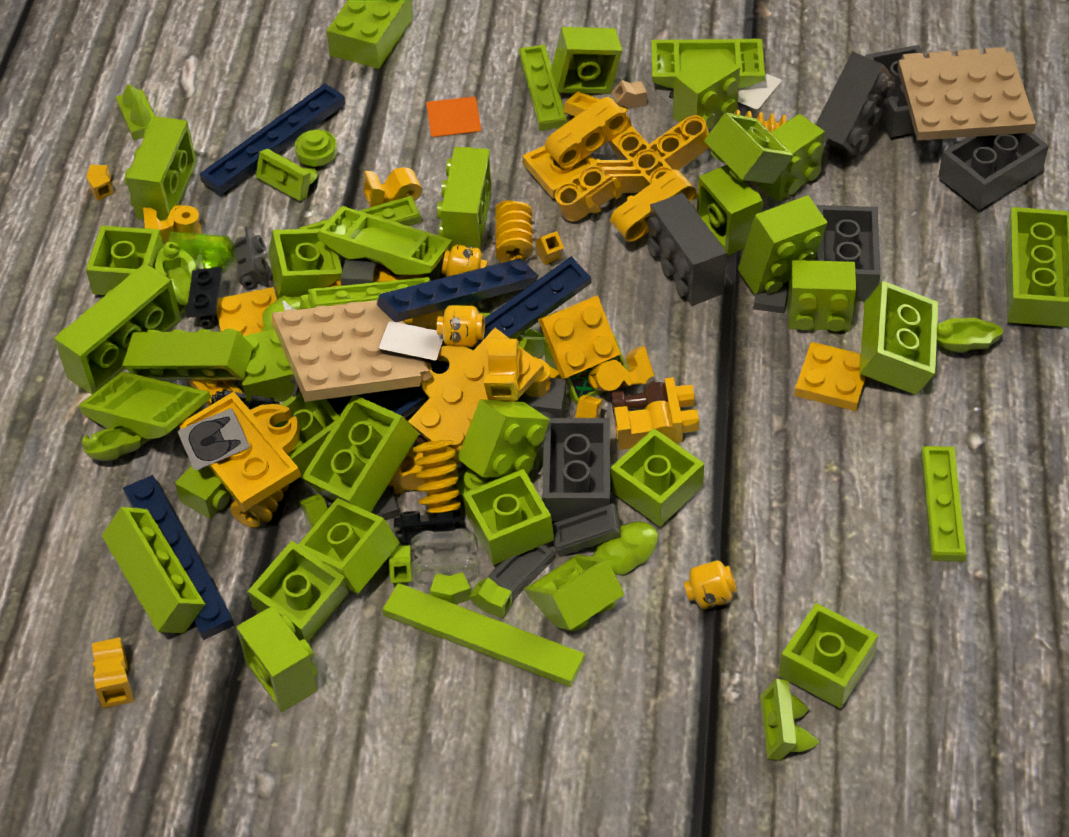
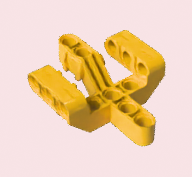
(641, 168)

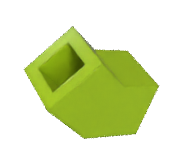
(313, 509)
(400, 564)
(451, 588)
(491, 597)

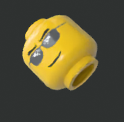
(462, 260)
(461, 326)
(710, 584)

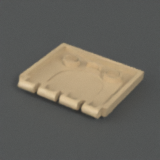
(965, 94)
(339, 354)

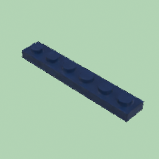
(274, 136)
(456, 290)
(148, 495)

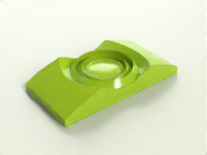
(676, 55)
(383, 242)
(143, 404)

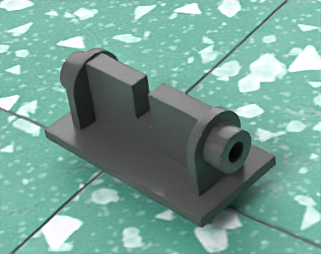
(251, 260)

